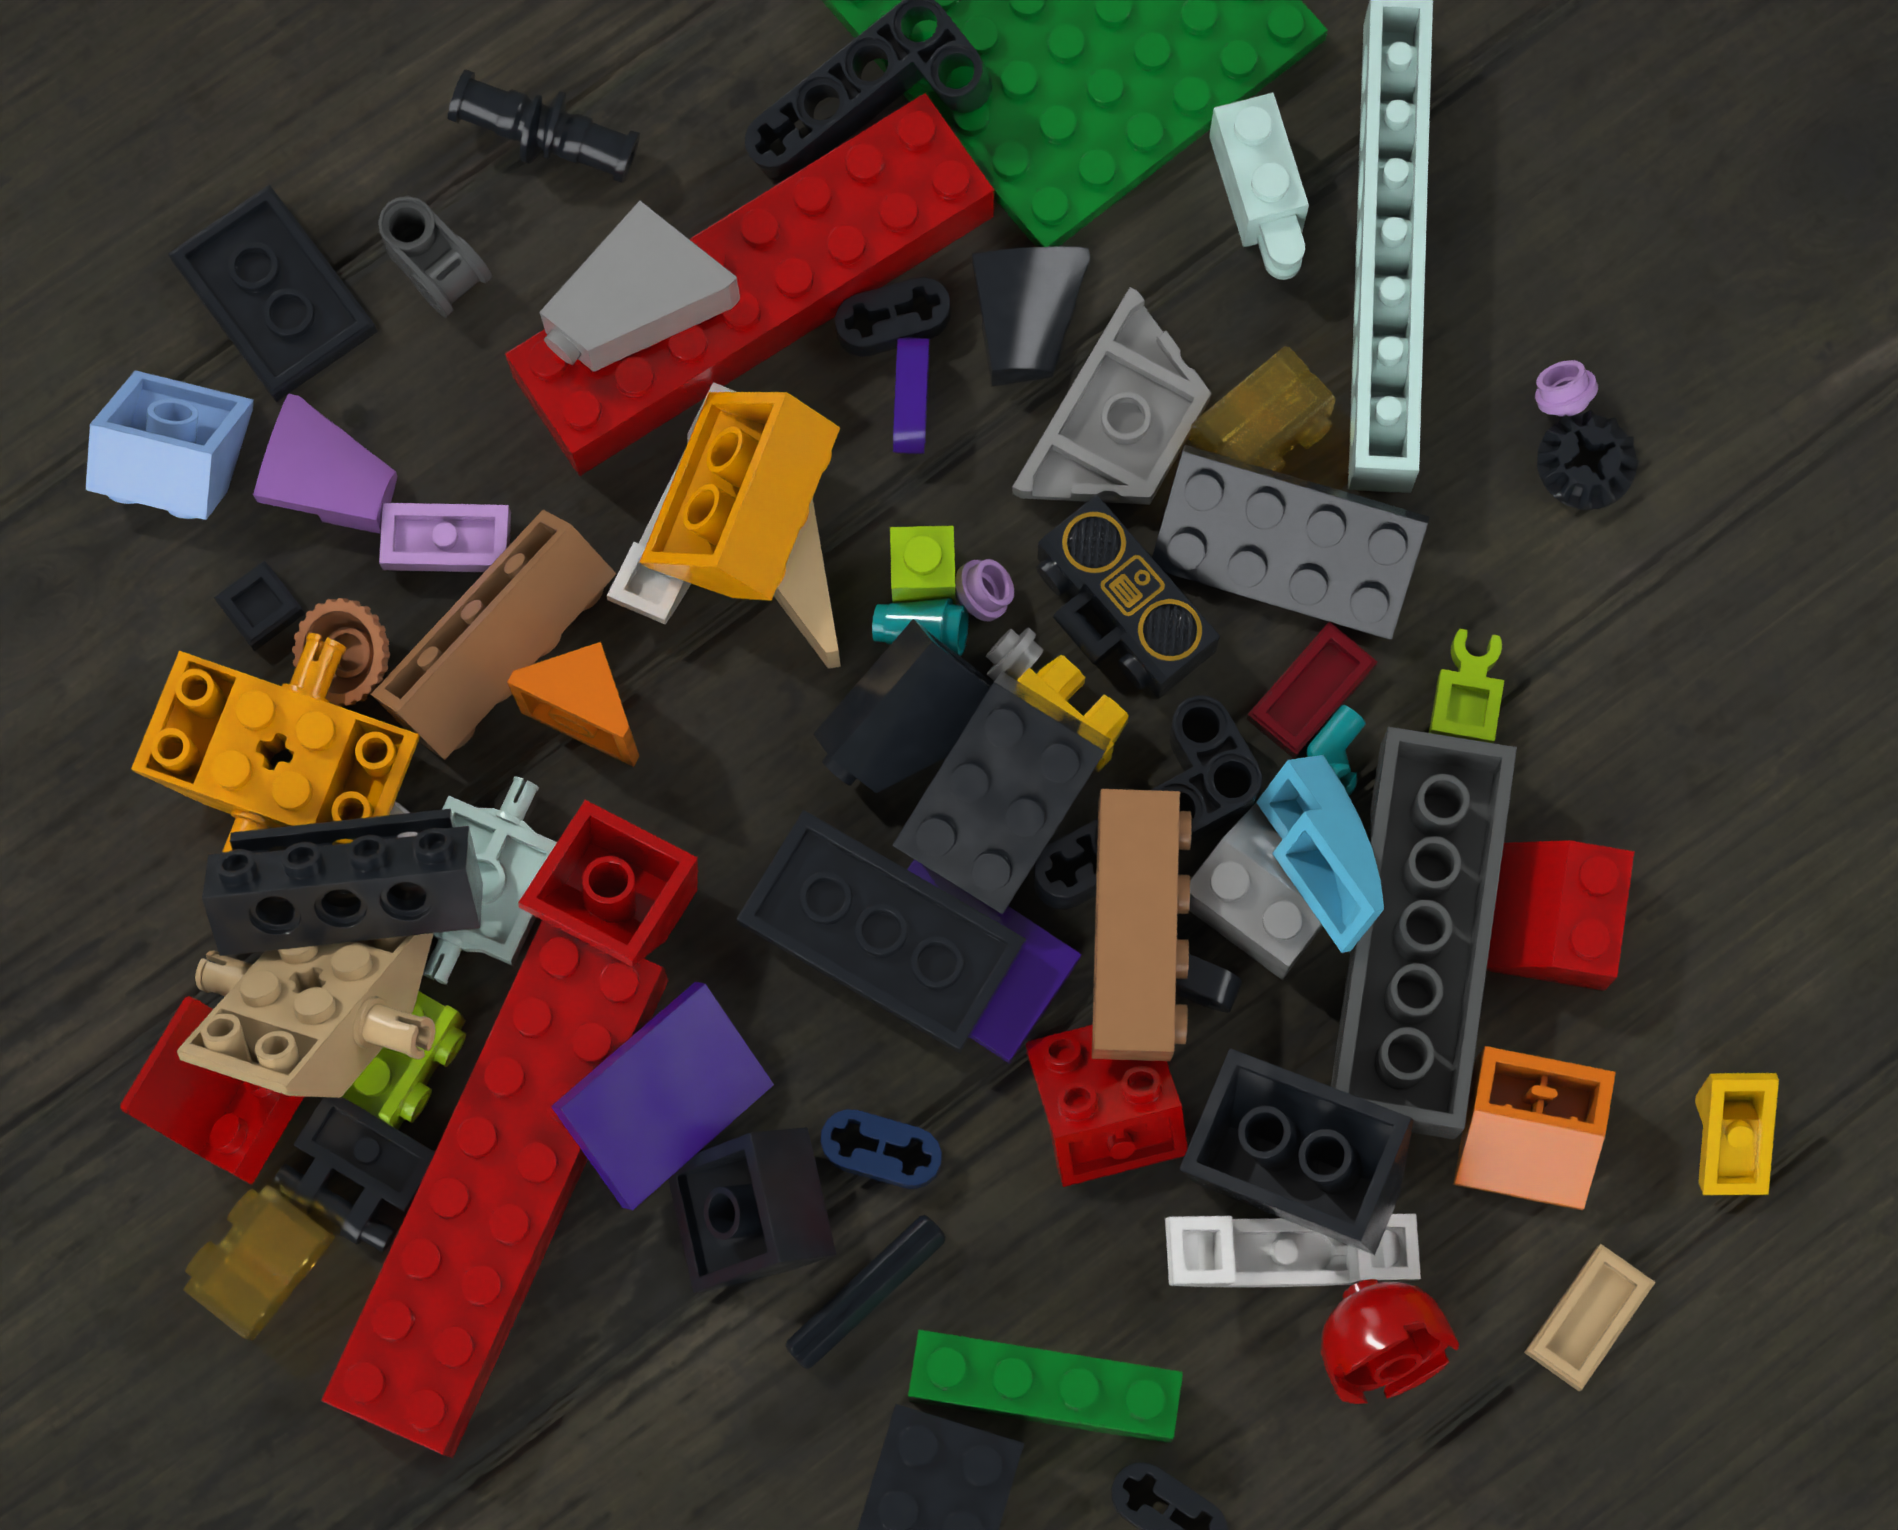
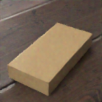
(1589, 1317)

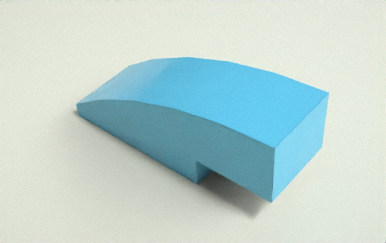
(1324, 848)

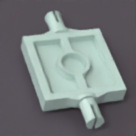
(508, 862)

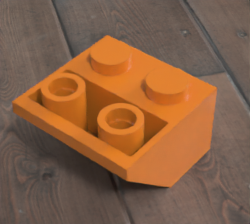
(1533, 1127)

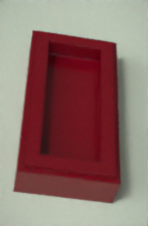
(1311, 690)

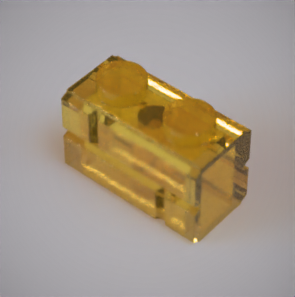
(1267, 414)

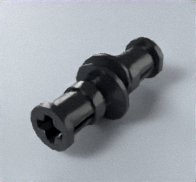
(543, 126)

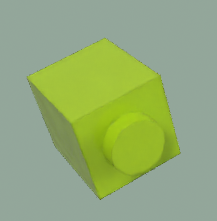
(922, 563)

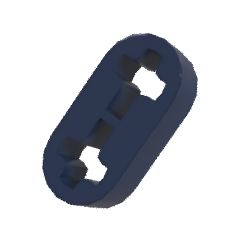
(876, 1164)

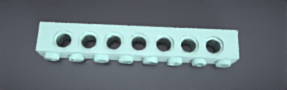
(1391, 246)

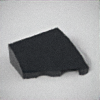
(1026, 307)

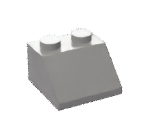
(1251, 898)

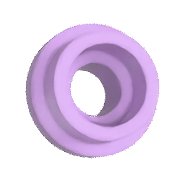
(1565, 388)
(984, 588)

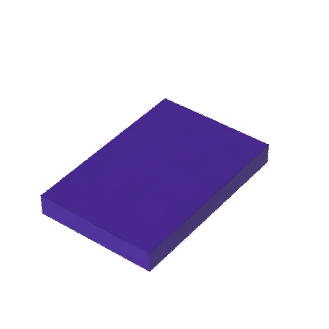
(1030, 982)
(662, 1095)

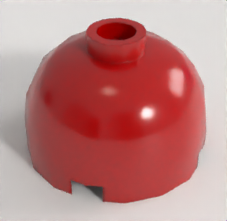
(1384, 1337)

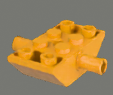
(224, 727)

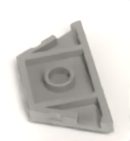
(1119, 417)

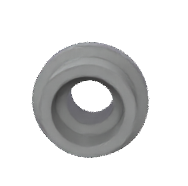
(1013, 654)

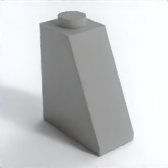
(635, 293)

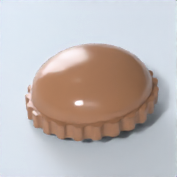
(366, 645)

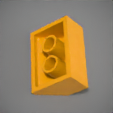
(741, 493)

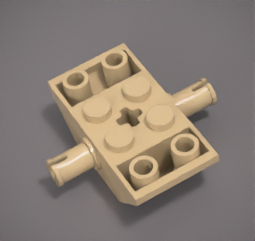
(311, 1013)

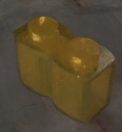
(257, 1261)

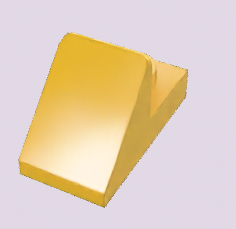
(1737, 1132)

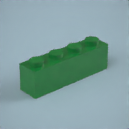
(1045, 1386)

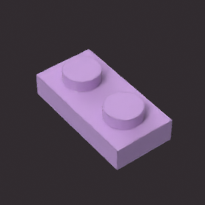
(443, 536)

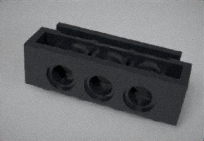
(346, 890)

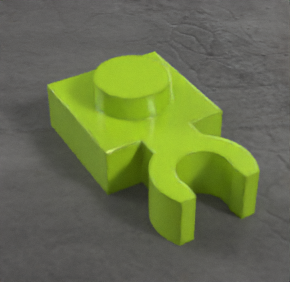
(1468, 700)

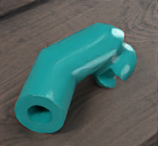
(1334, 740)

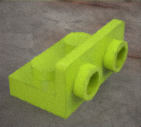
(394, 1083)

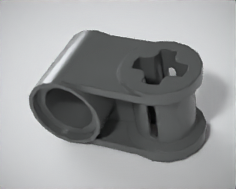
(437, 262)

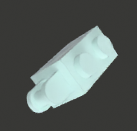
(1261, 181)

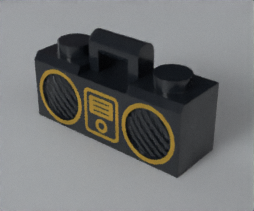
(1127, 590)

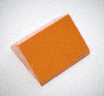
(578, 699)

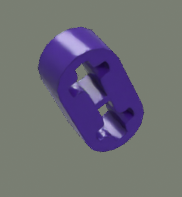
(911, 396)

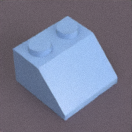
(167, 445)

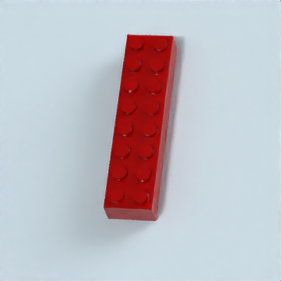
(796, 258)
(489, 1196)

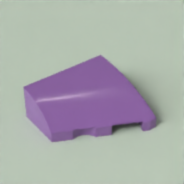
(322, 470)

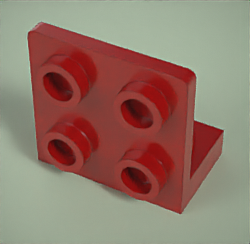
(206, 1110)
(1104, 1111)

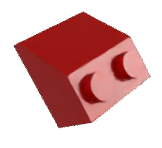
(613, 885)
(1560, 912)

